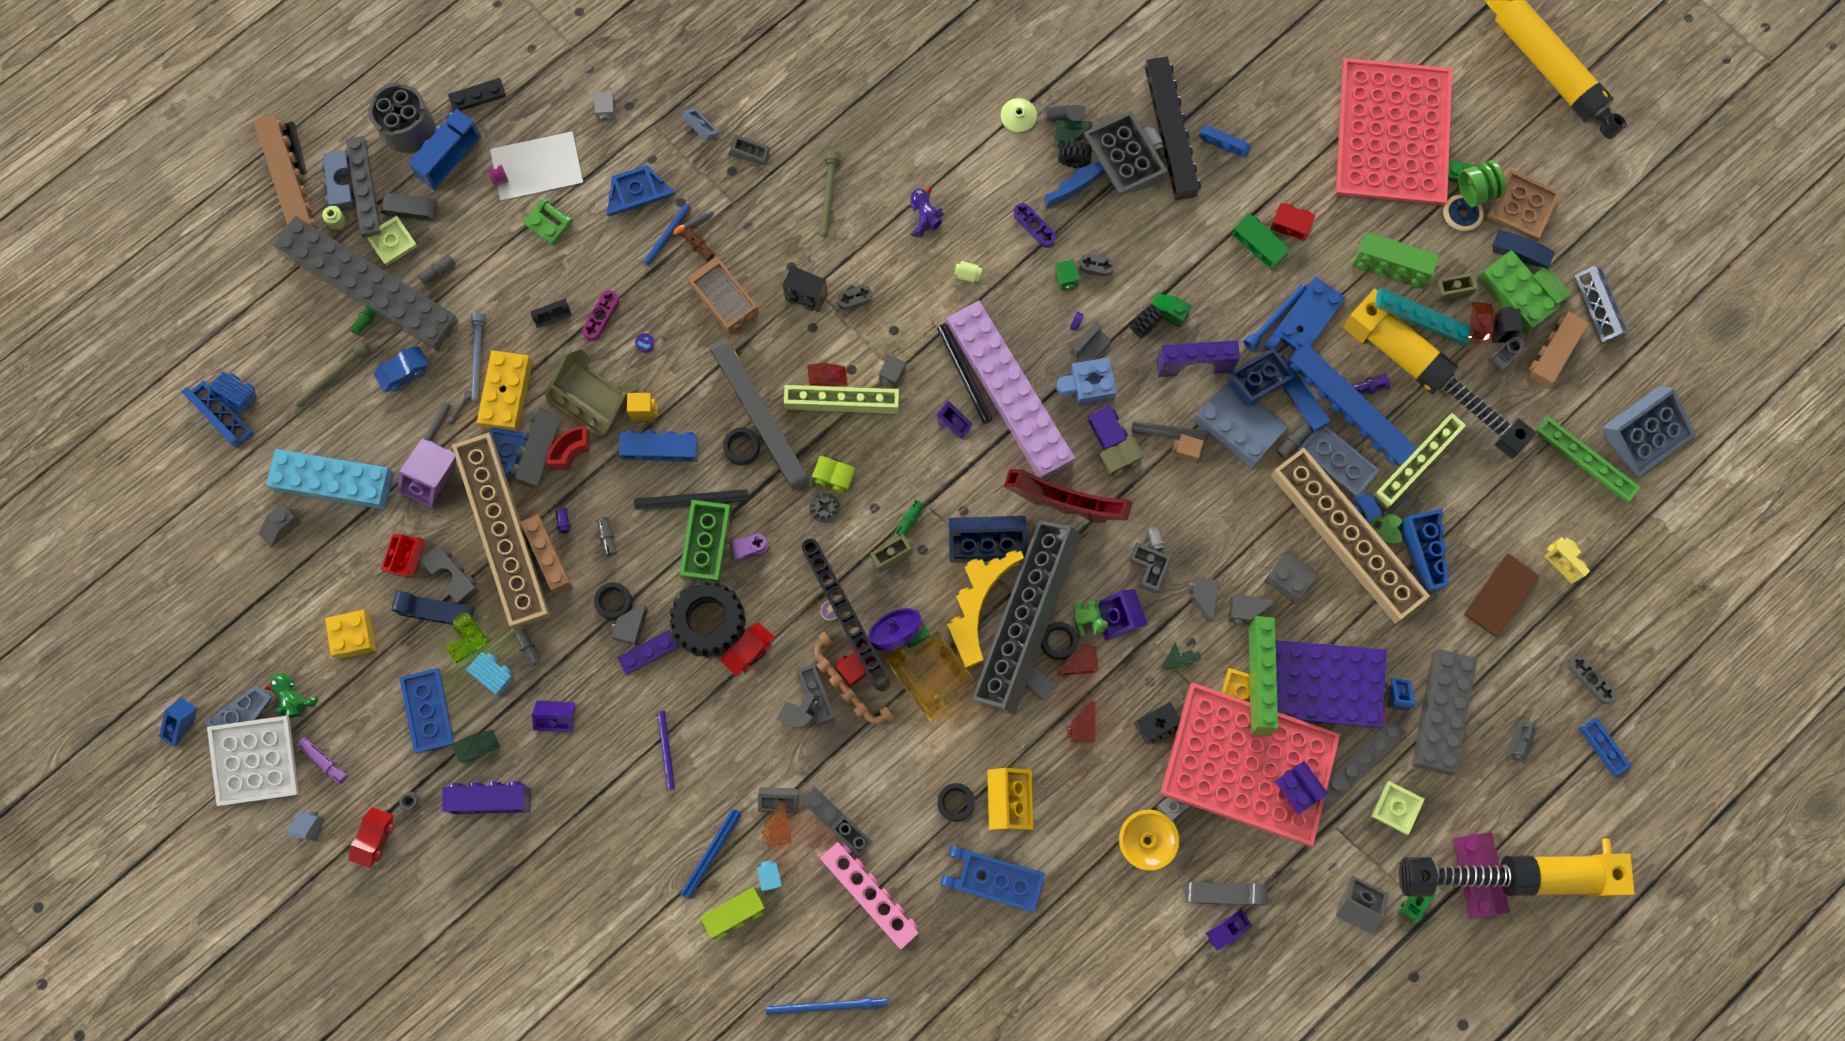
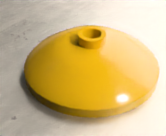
(1163, 839)

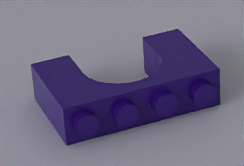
(1222, 354)

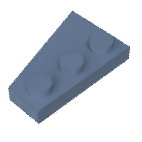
(245, 708)

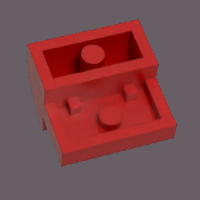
(402, 555)

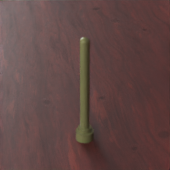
(832, 160)
(359, 350)

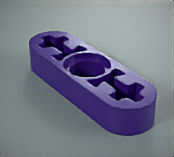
(1034, 233)

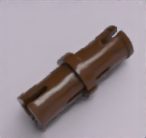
(690, 236)

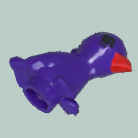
(928, 216)

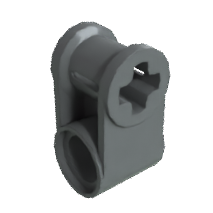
(1505, 355)

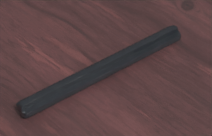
(964, 373)
(685, 499)

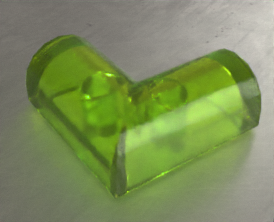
(471, 638)

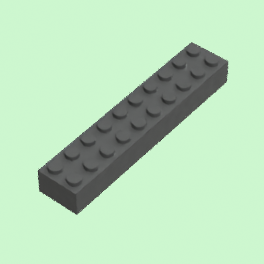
(365, 283)
(1026, 617)

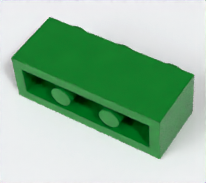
(1260, 241)

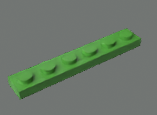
(1587, 459)

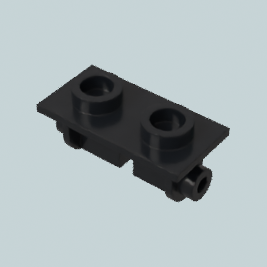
(551, 313)

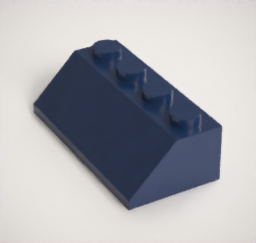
(986, 537)

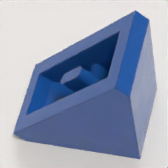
(1401, 695)

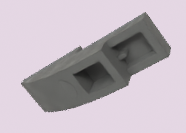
(836, 821)

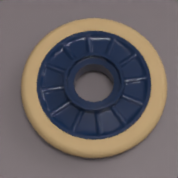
(1458, 222)

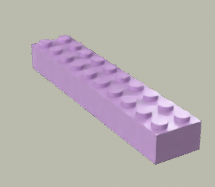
(1010, 391)

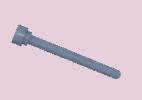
(478, 321)

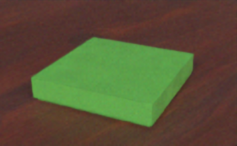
(1552, 285)

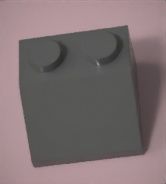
(1291, 577)
(1362, 905)

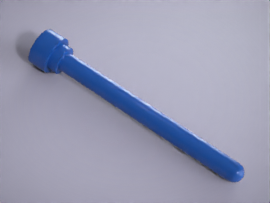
(1252, 341)

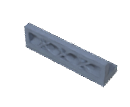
(1608, 301)

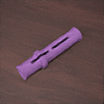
(326, 764)

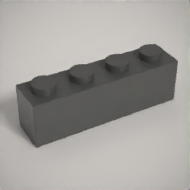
(536, 447)

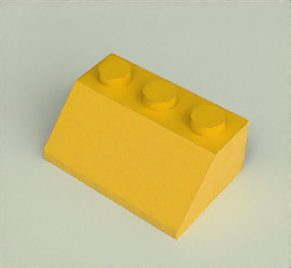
(1010, 799)

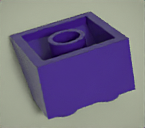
(1122, 614)

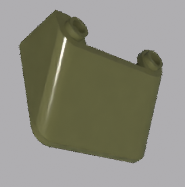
(585, 394)

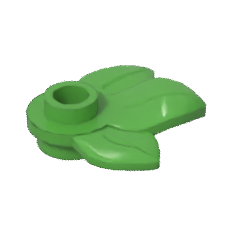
(1388, 531)

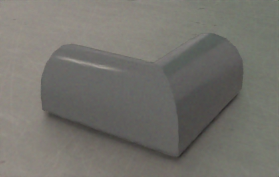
(1064, 112)
(1155, 564)

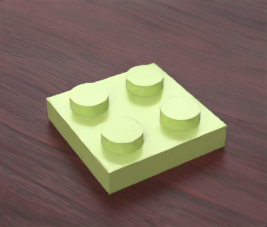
(392, 241)
(1397, 808)

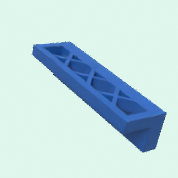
(213, 419)

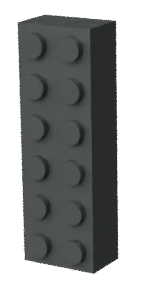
(1444, 712)

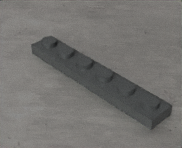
(363, 186)
(1362, 760)

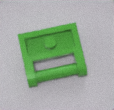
(545, 227)

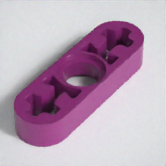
(589, 325)

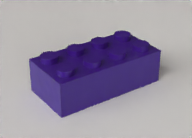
(486, 799)

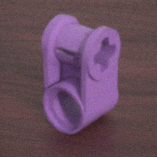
(746, 547)

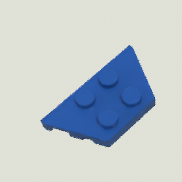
(636, 189)

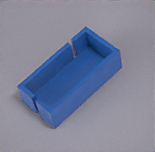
(444, 149)

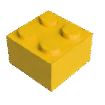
(350, 634)

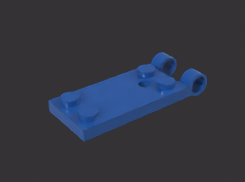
(1310, 313)
(1003, 880)

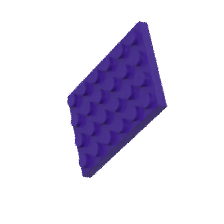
(1331, 683)

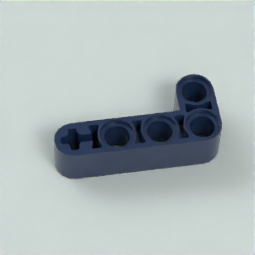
(427, 609)

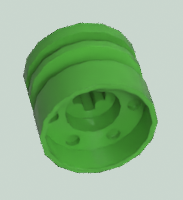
(1482, 183)

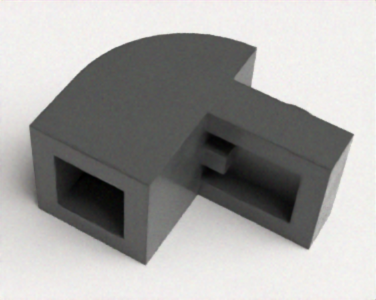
(800, 716)

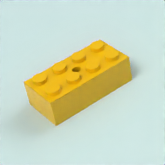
(510, 374)

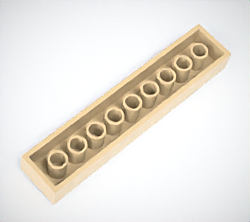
(501, 531)
(1349, 535)

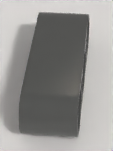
(409, 207)

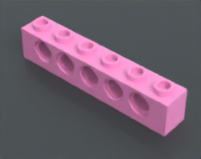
(831, 860)

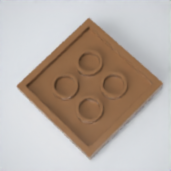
(1524, 205)

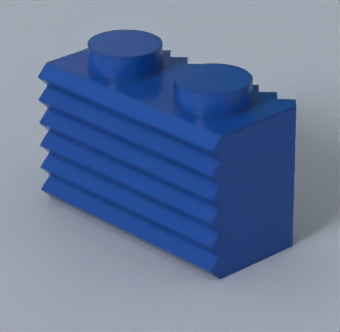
(233, 392)

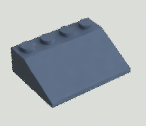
(1239, 427)
(1649, 430)

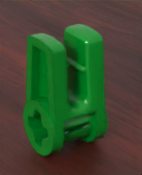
(1412, 910)

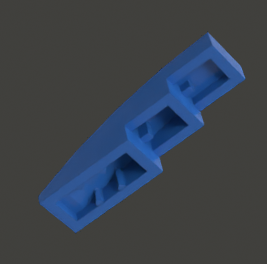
(1081, 180)

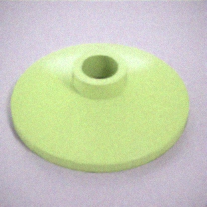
(1016, 122)

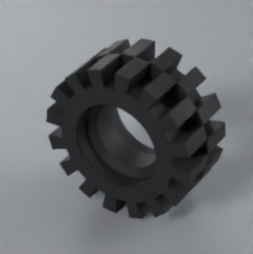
(1074, 154)
(1146, 321)

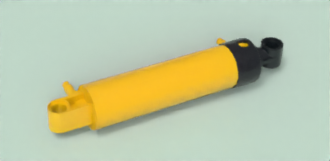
(1558, 64)

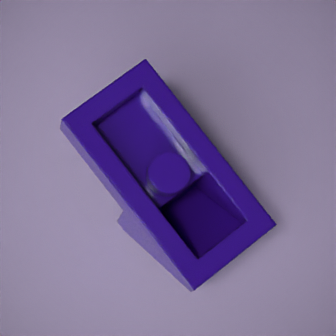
(953, 419)

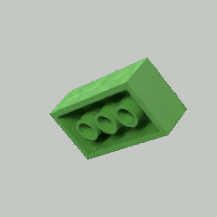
(1395, 260)
(1516, 287)
(705, 541)

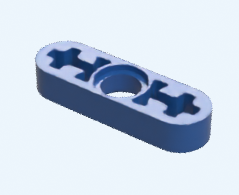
(1225, 141)

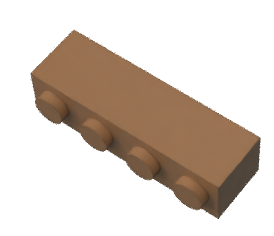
(1557, 350)
(546, 554)

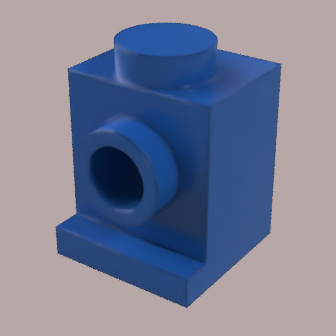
(1366, 506)

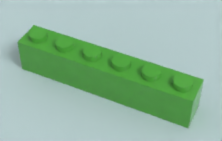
(1263, 676)

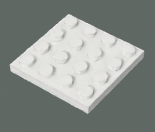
(252, 760)

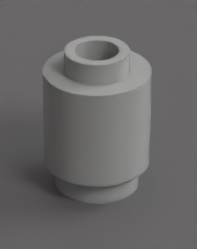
(1154, 139)

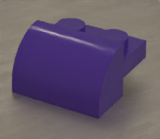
(1301, 787)

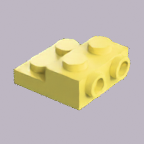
(1563, 557)

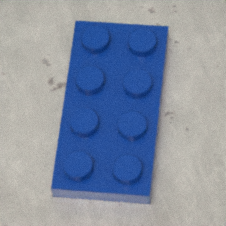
(427, 710)

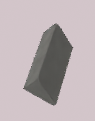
(770, 797)

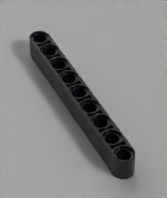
(846, 622)

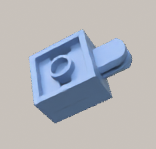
(1089, 381)

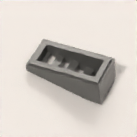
(739, 153)

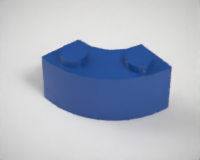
(401, 369)

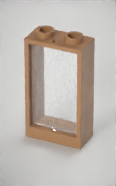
(723, 295)

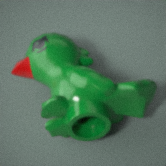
(290, 701)

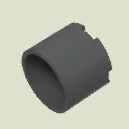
(403, 131)

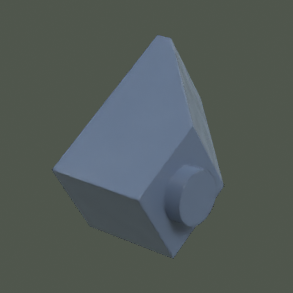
(306, 826)

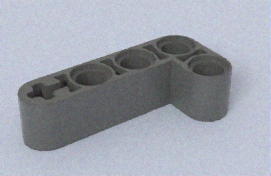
(1226, 893)

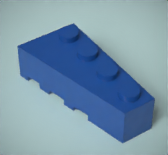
(1427, 548)

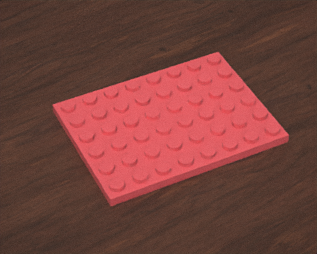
(1394, 131)
(1233, 773)

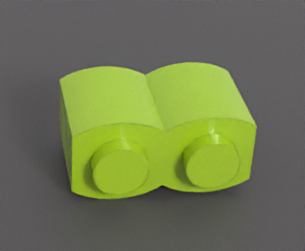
(833, 474)

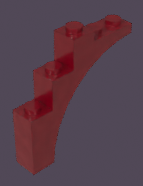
(1068, 501)

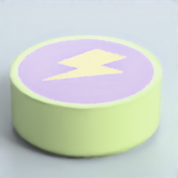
(827, 612)

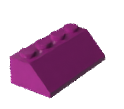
(1478, 851)

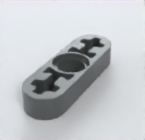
(1600, 679)

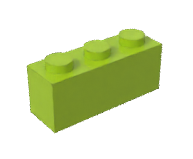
(733, 914)

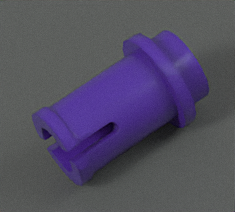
(562, 520)

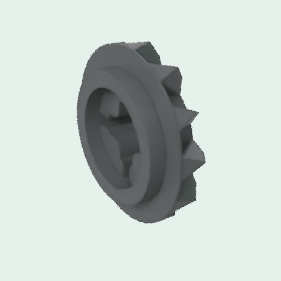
(823, 516)

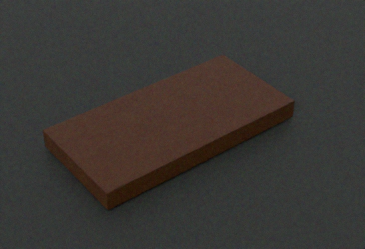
(1501, 595)

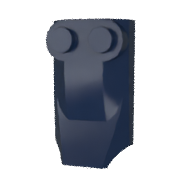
(1260, 377)

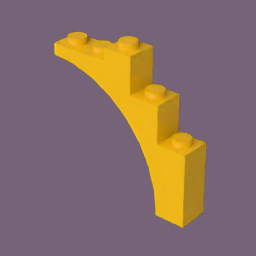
(971, 601)

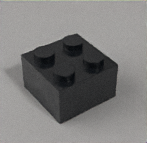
(804, 289)

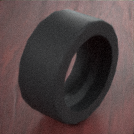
(736, 433)
(610, 587)
(1073, 638)
(956, 787)

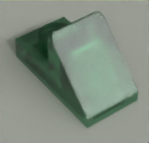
(1174, 660)

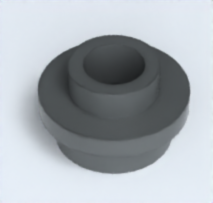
(405, 797)

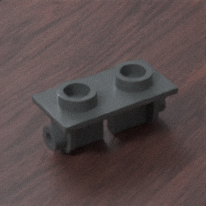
(1522, 741)

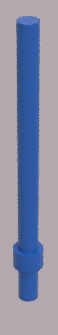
(867, 1004)

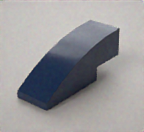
(1525, 249)

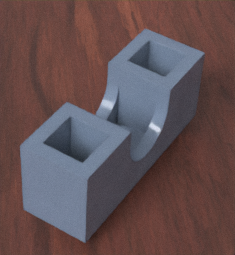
(337, 166)

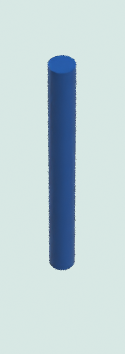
(666, 235)

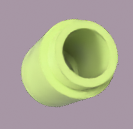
(334, 218)
(968, 272)

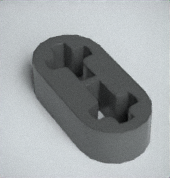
(1097, 264)
(854, 293)

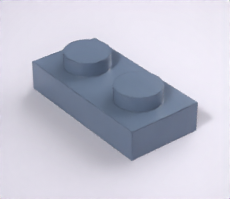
(700, 124)

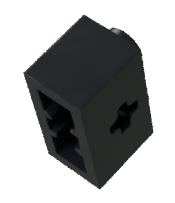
(1507, 325)
(1147, 727)

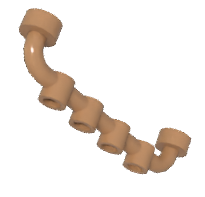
(837, 681)

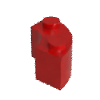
(568, 447)
(748, 649)
(371, 837)

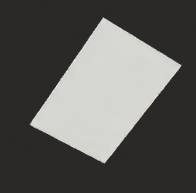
(537, 165)

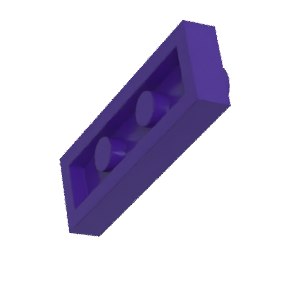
(647, 652)

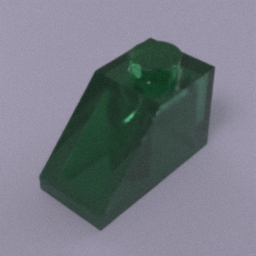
(1070, 130)
(475, 746)

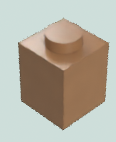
(1187, 448)

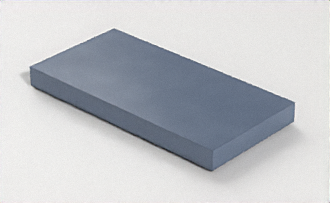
(1340, 460)

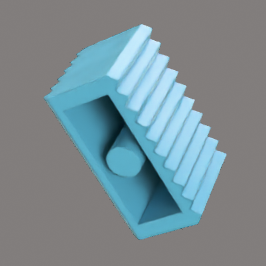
(490, 674)

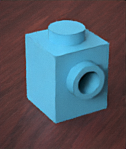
(769, 876)

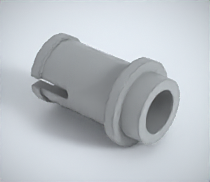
(1155, 538)

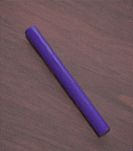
(666, 750)

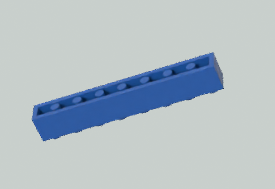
(1352, 405)

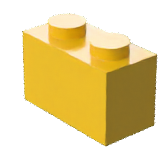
(641, 407)

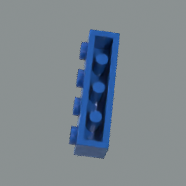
(658, 446)

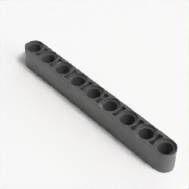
(759, 414)

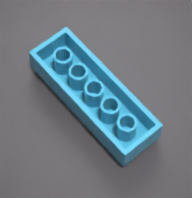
(330, 479)

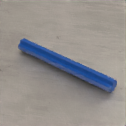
(710, 854)

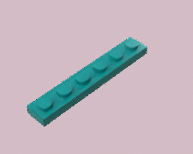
(1422, 316)

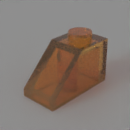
(777, 827)

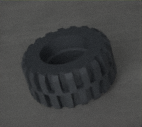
(696, 596)

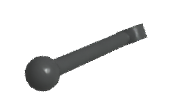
(450, 420)
(1384, 513)

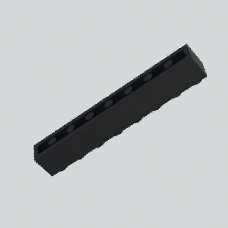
(1171, 128)

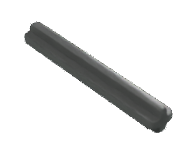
(1167, 431)

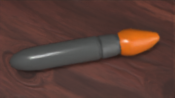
(692, 223)

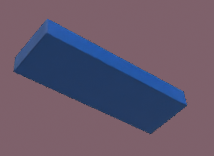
(1306, 404)
(1605, 747)

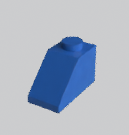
(177, 721)

